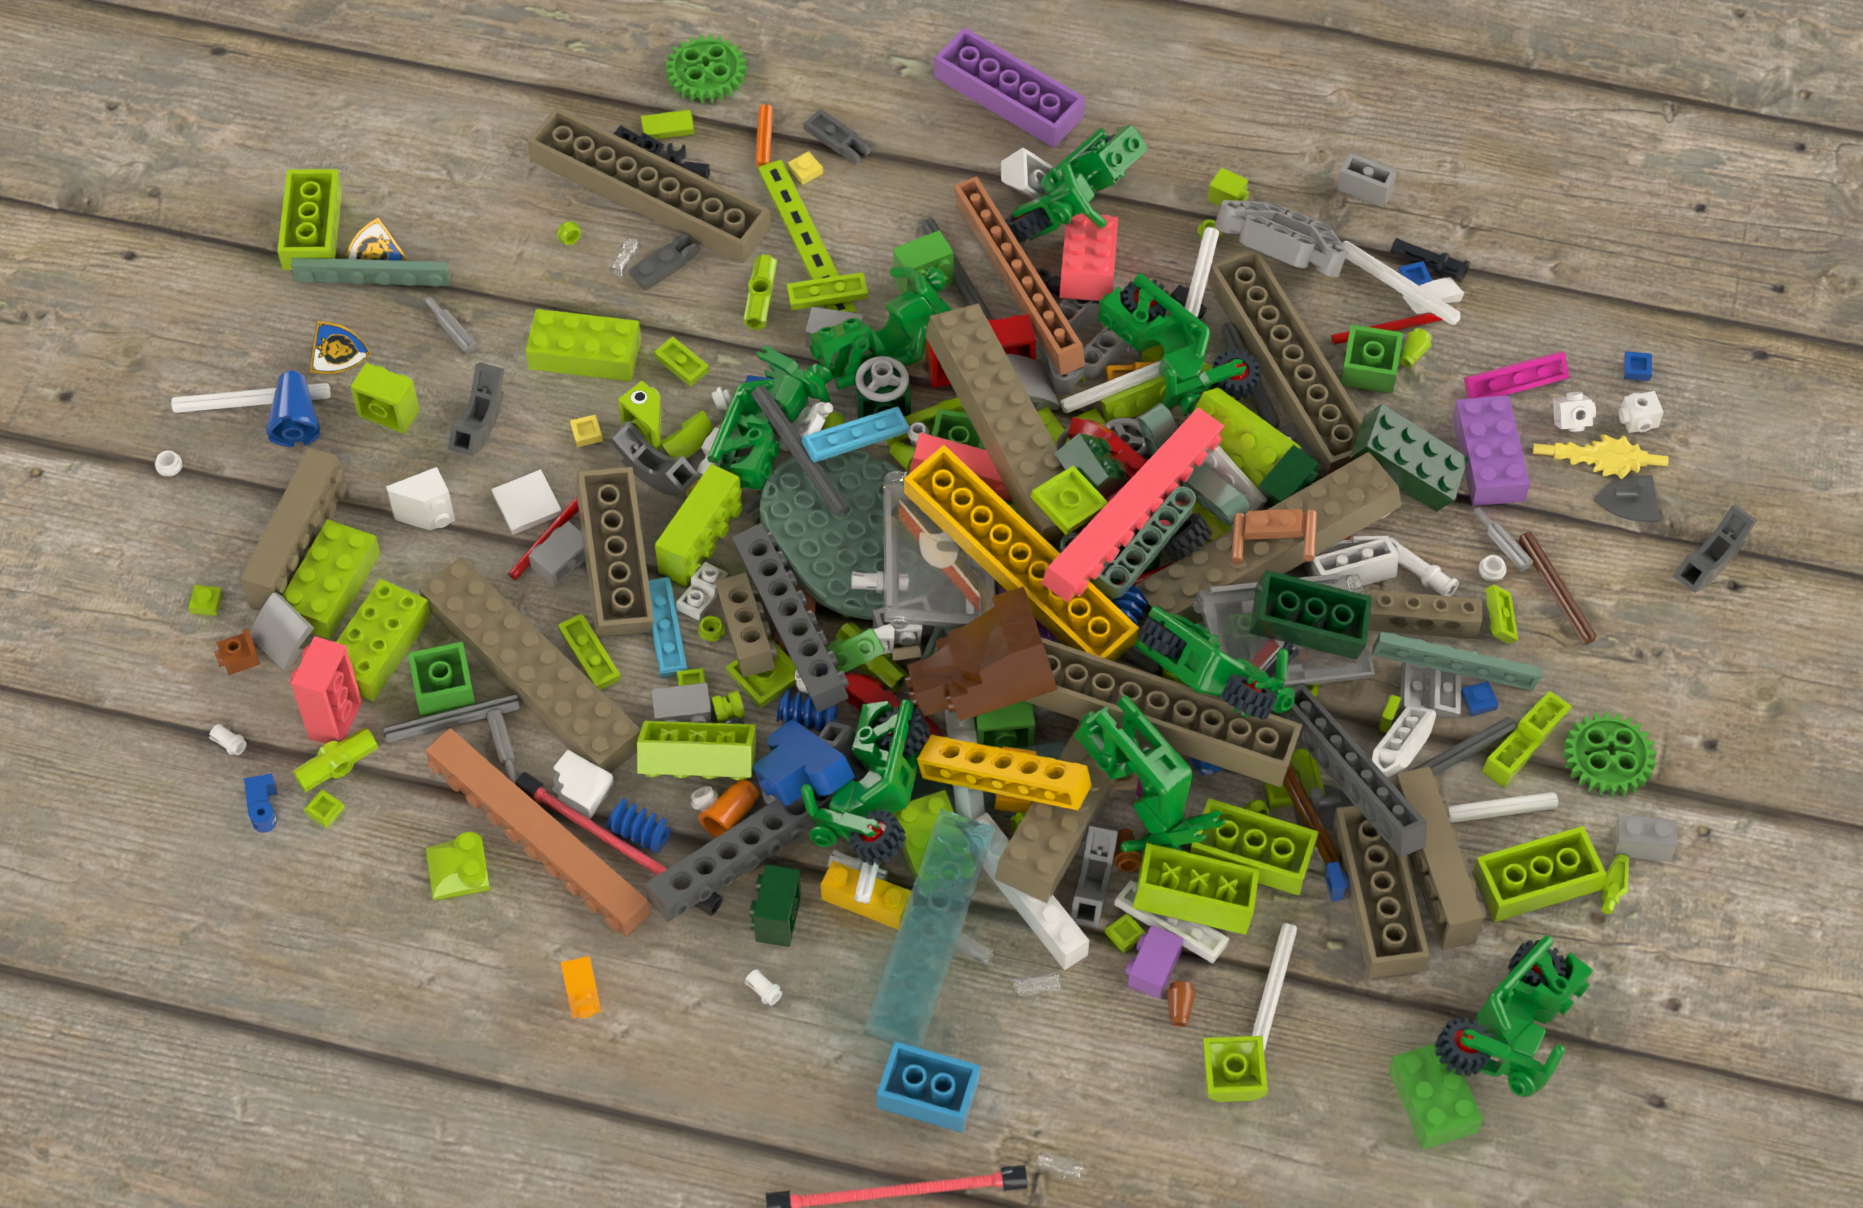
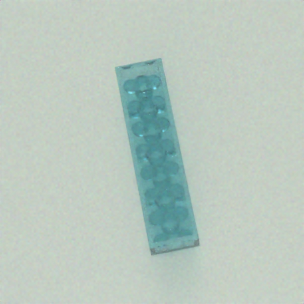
(929, 930)

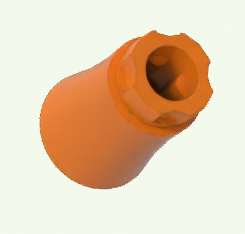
(729, 808)

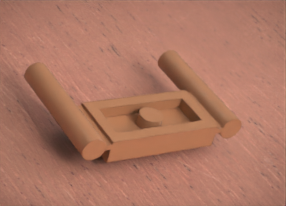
(1274, 525)

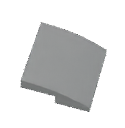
(1034, 381)
(280, 631)
(1430, 690)

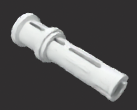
(1430, 575)

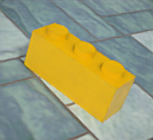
(886, 902)

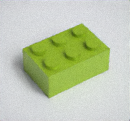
(918, 822)

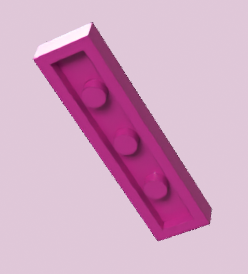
(1517, 376)

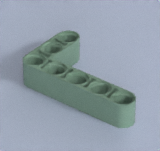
(1209, 488)
(1137, 549)

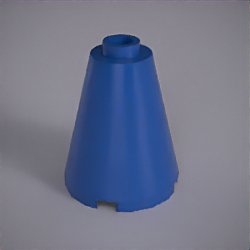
(292, 412)

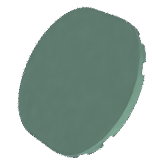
(826, 546)

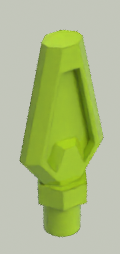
(1615, 883)

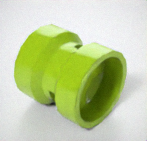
(727, 706)

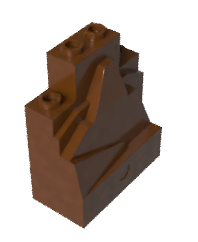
(984, 663)

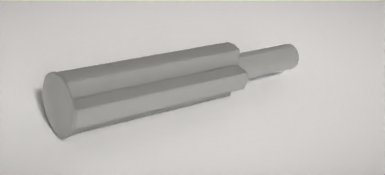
(453, 328)
(1505, 541)
(502, 742)

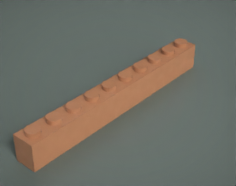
(1019, 276)
(538, 832)

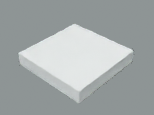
(526, 502)

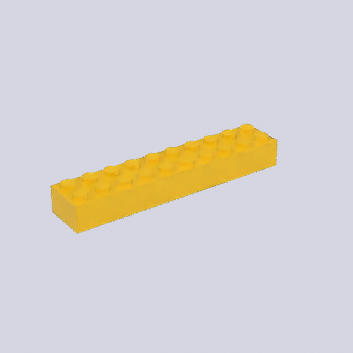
(1015, 554)

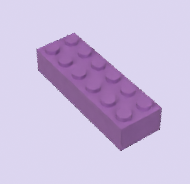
(1009, 87)

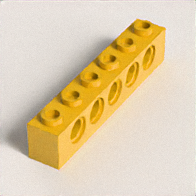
(1004, 772)

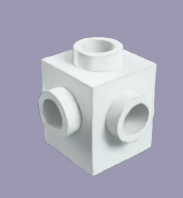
(1574, 412)
(1641, 412)

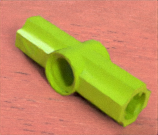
(760, 292)
(881, 667)
(335, 759)

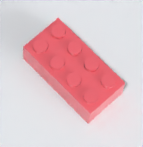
(1088, 258)
(326, 690)

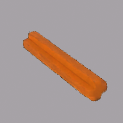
(764, 135)

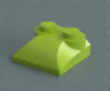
(458, 867)
(1235, 1068)

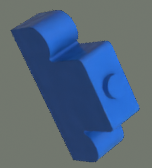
(797, 760)

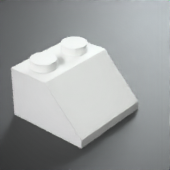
(422, 501)

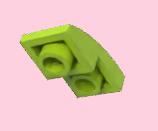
(690, 437)

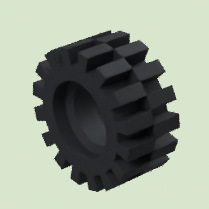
(1188, 538)

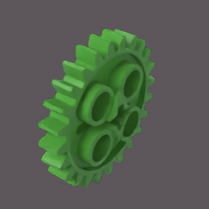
(706, 68)
(1609, 754)

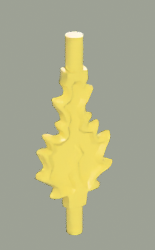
(1609, 456)

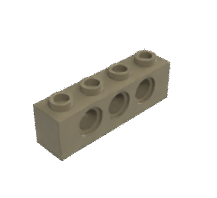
(1425, 614)
(745, 624)

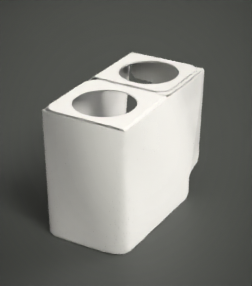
(581, 784)

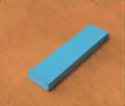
(855, 434)
(666, 629)

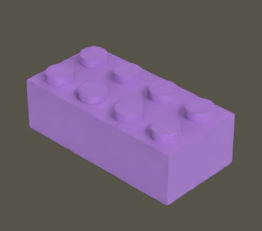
(1493, 448)

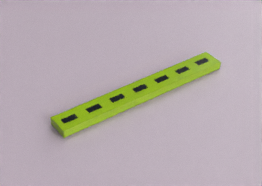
(799, 226)

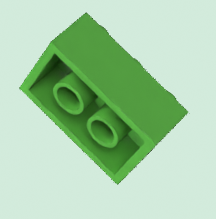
(1434, 1098)

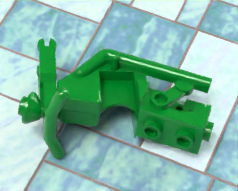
(900, 337)
(751, 426)
(1161, 771)

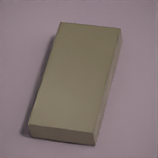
(906, 652)

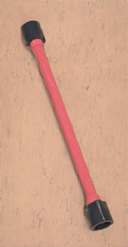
(535, 791)
(1009, 1178)

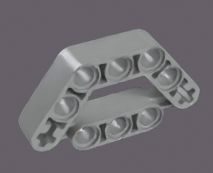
(1283, 234)
(1096, 351)

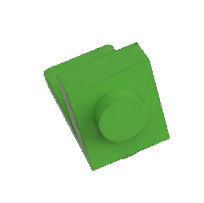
(856, 650)

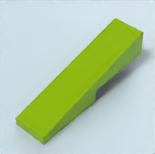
(1526, 739)

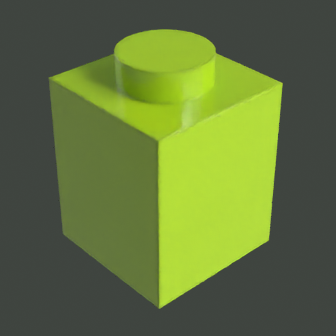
(1227, 186)

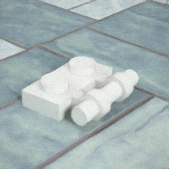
(810, 420)

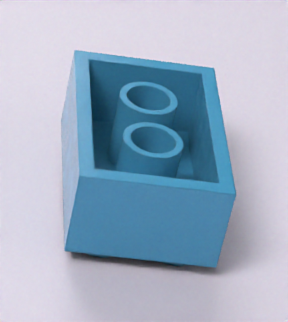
(928, 1087)

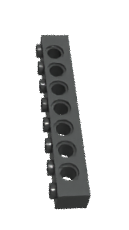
(790, 617)
(1356, 774)
(767, 831)

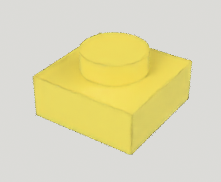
(805, 168)
(586, 431)

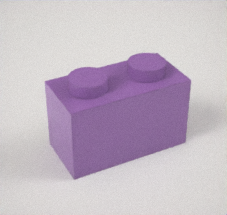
(1155, 961)

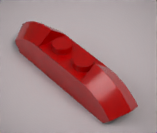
(1120, 450)
(868, 690)

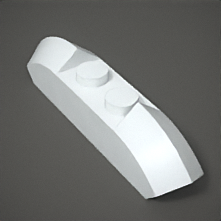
(1404, 740)
(968, 801)

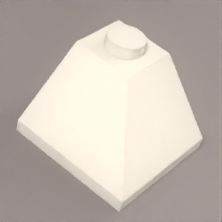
(1024, 173)

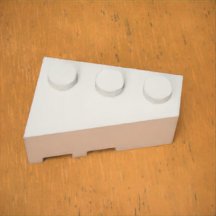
(1368, 556)

